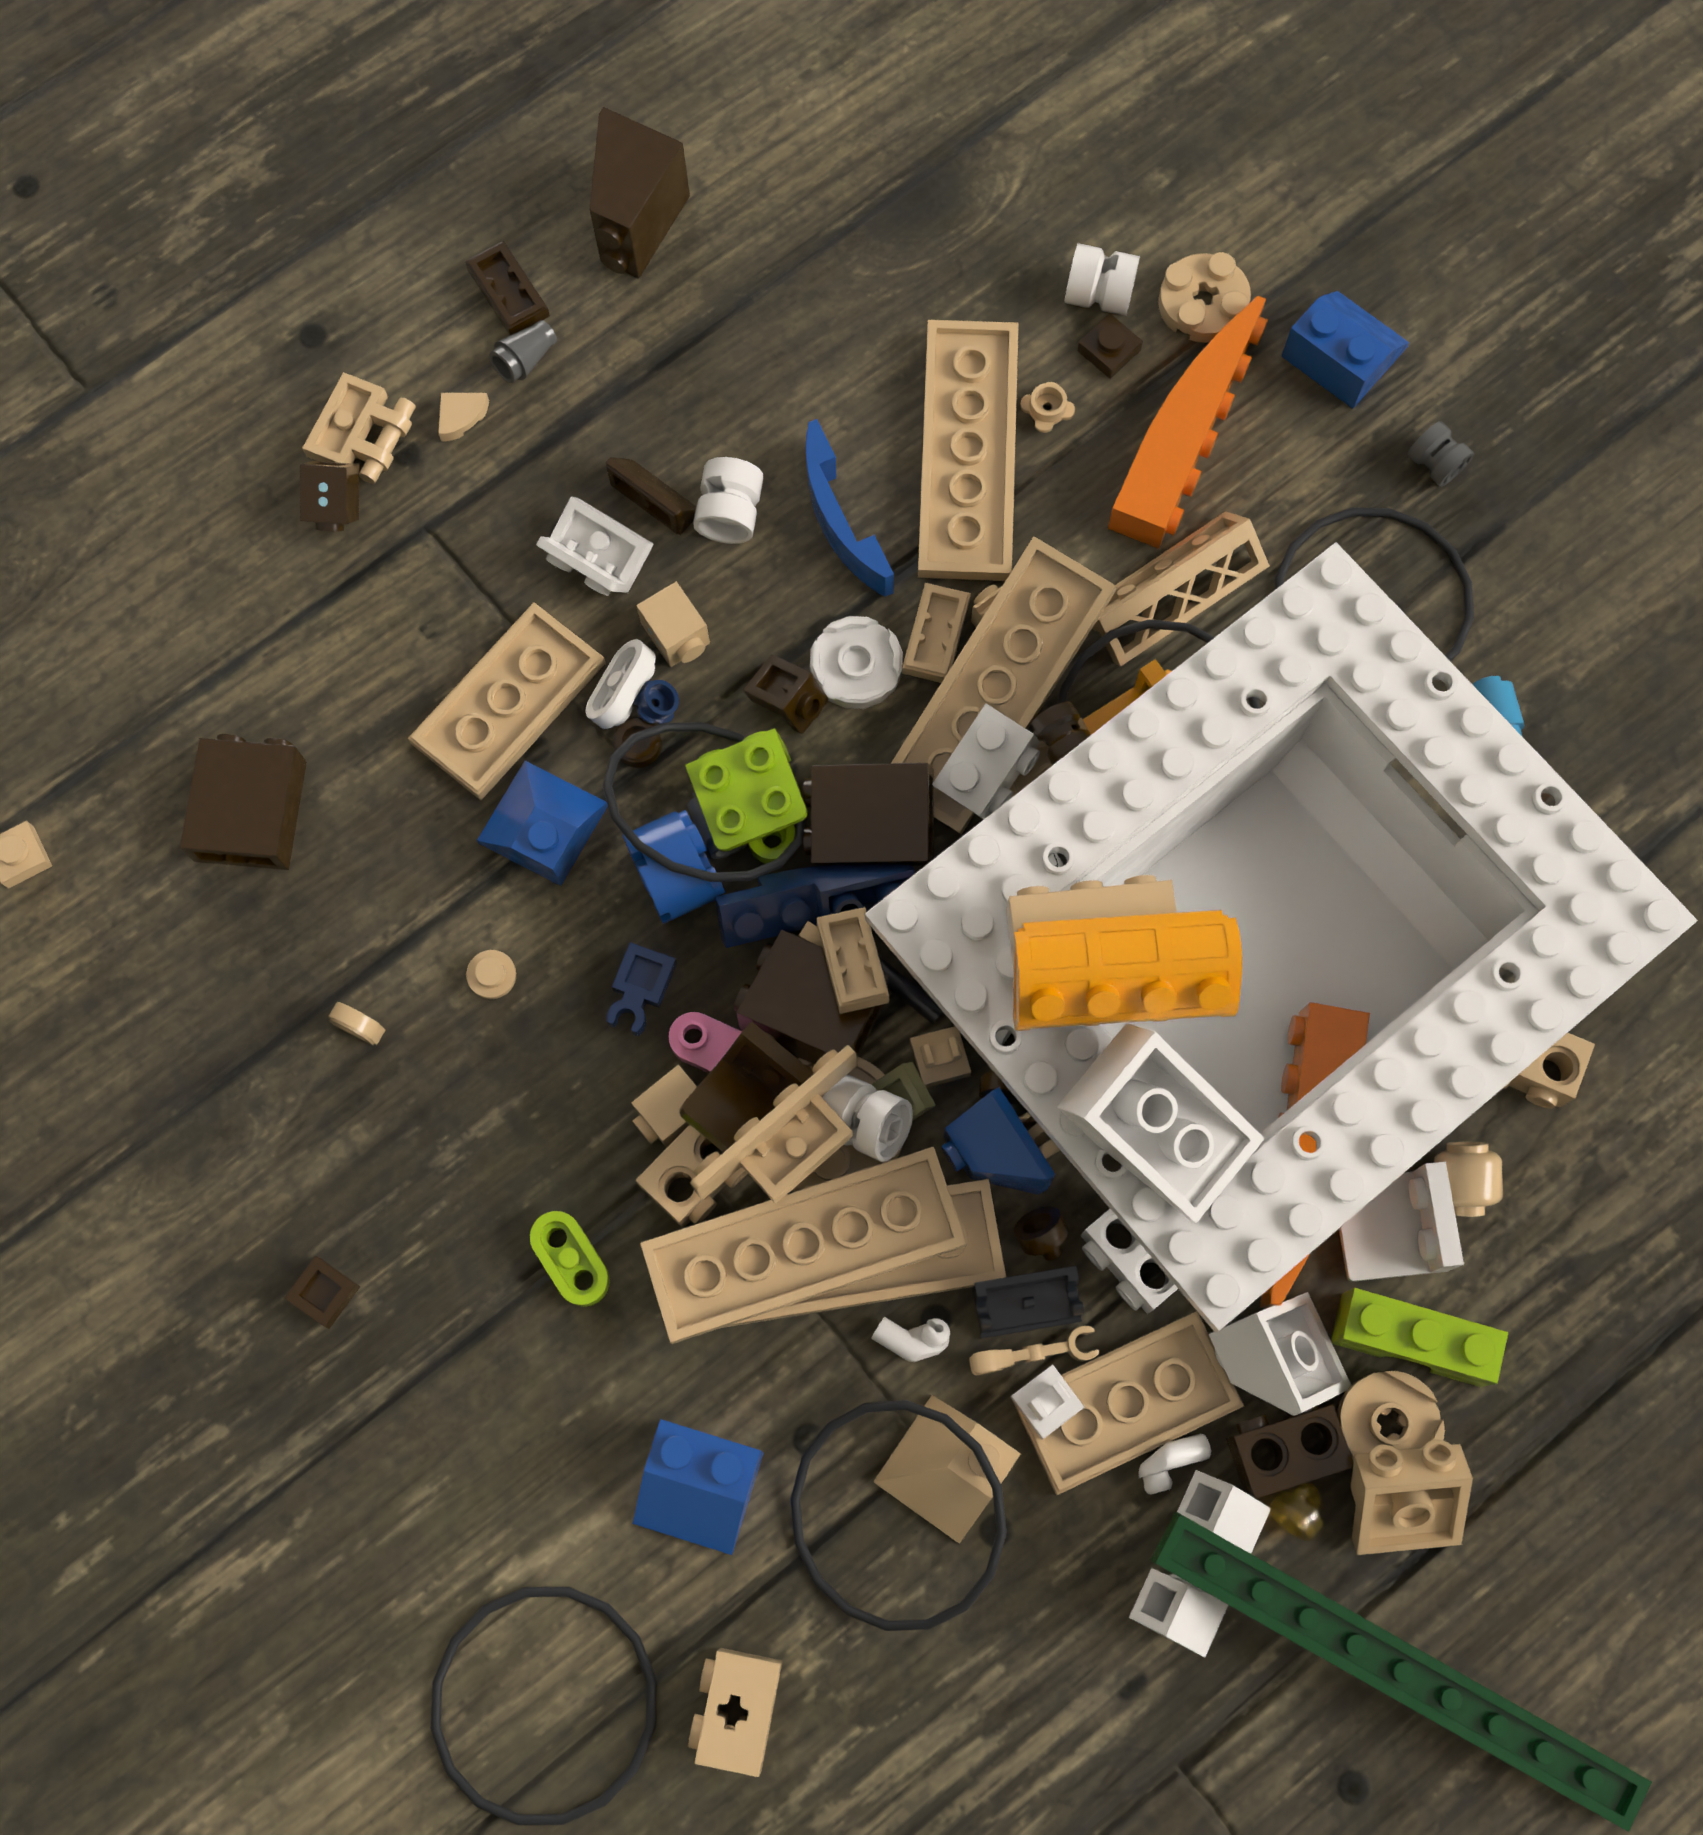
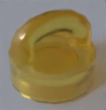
(1295, 1514)

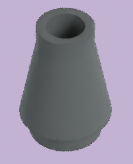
(520, 352)

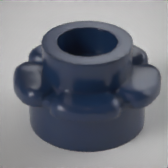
(663, 695)

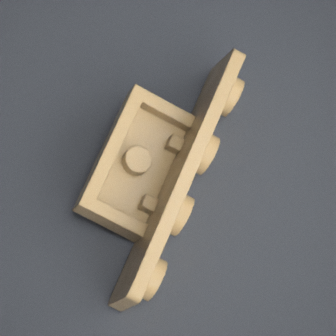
(789, 1139)

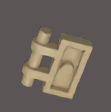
(347, 422)

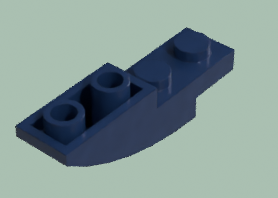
(801, 895)

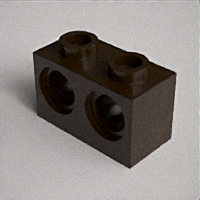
(1292, 1462)

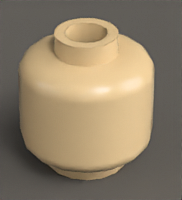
(1473, 1176)

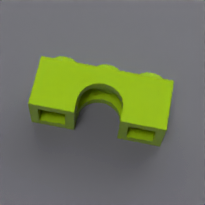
(1419, 1335)

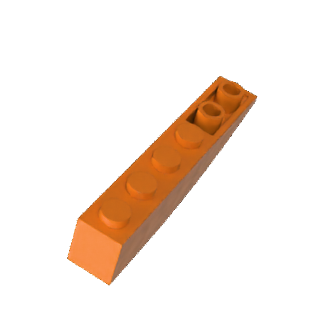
(1184, 432)
(1323, 1042)

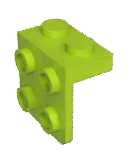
(747, 790)

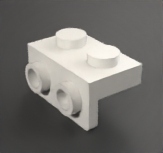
(596, 547)
(988, 762)

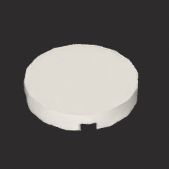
(856, 662)

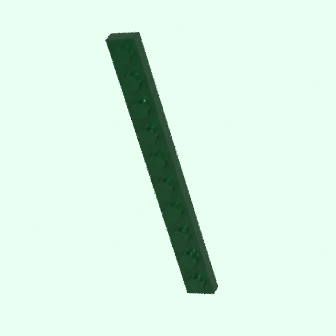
(1401, 1671)

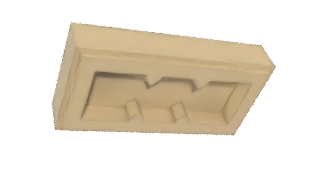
(936, 632)
(852, 960)

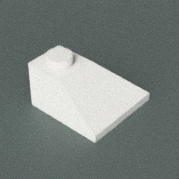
(1282, 1356)

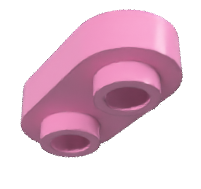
(711, 1048)

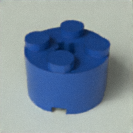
(682, 843)

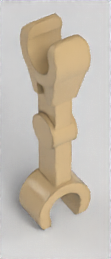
(996, 1360)

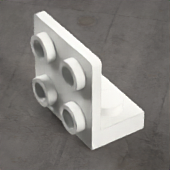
(1404, 1229)

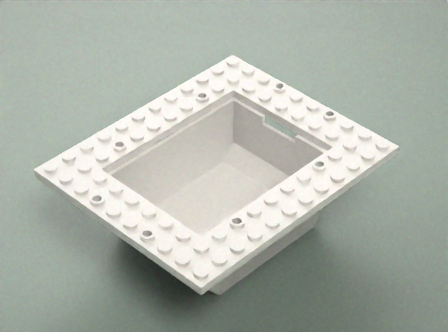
(1338, 899)

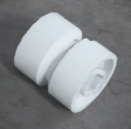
(1101, 279)
(728, 500)
(876, 1117)

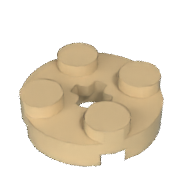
(1203, 273)
(1380, 1394)

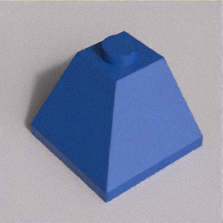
(542, 823)
(996, 1146)

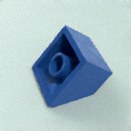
(1342, 347)
(696, 1486)

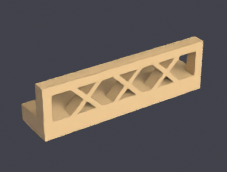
(1179, 568)

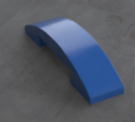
(863, 557)

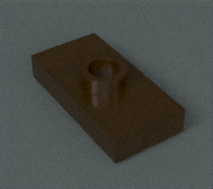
(507, 288)

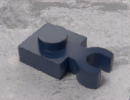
(640, 980)

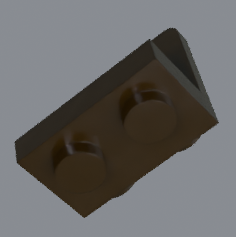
(742, 1086)

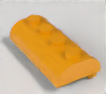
(1126, 969)

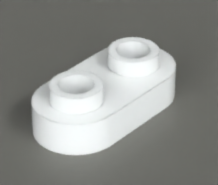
(620, 684)

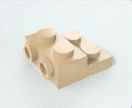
(1410, 1497)

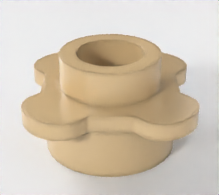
(1047, 394)

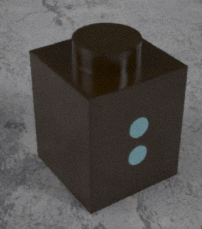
(329, 494)

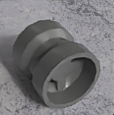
(1440, 453)

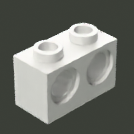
(1124, 1265)

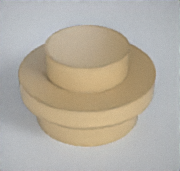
(491, 974)

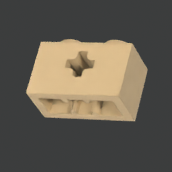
(743, 1745)

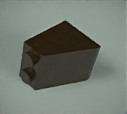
(634, 191)

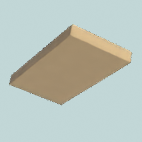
(507, 701)
(1136, 1402)

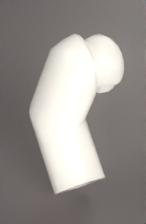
(913, 1343)
(1171, 1456)

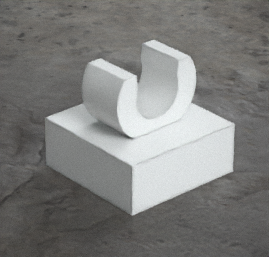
(1047, 1402)

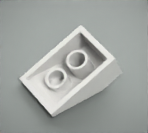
(1161, 1120)

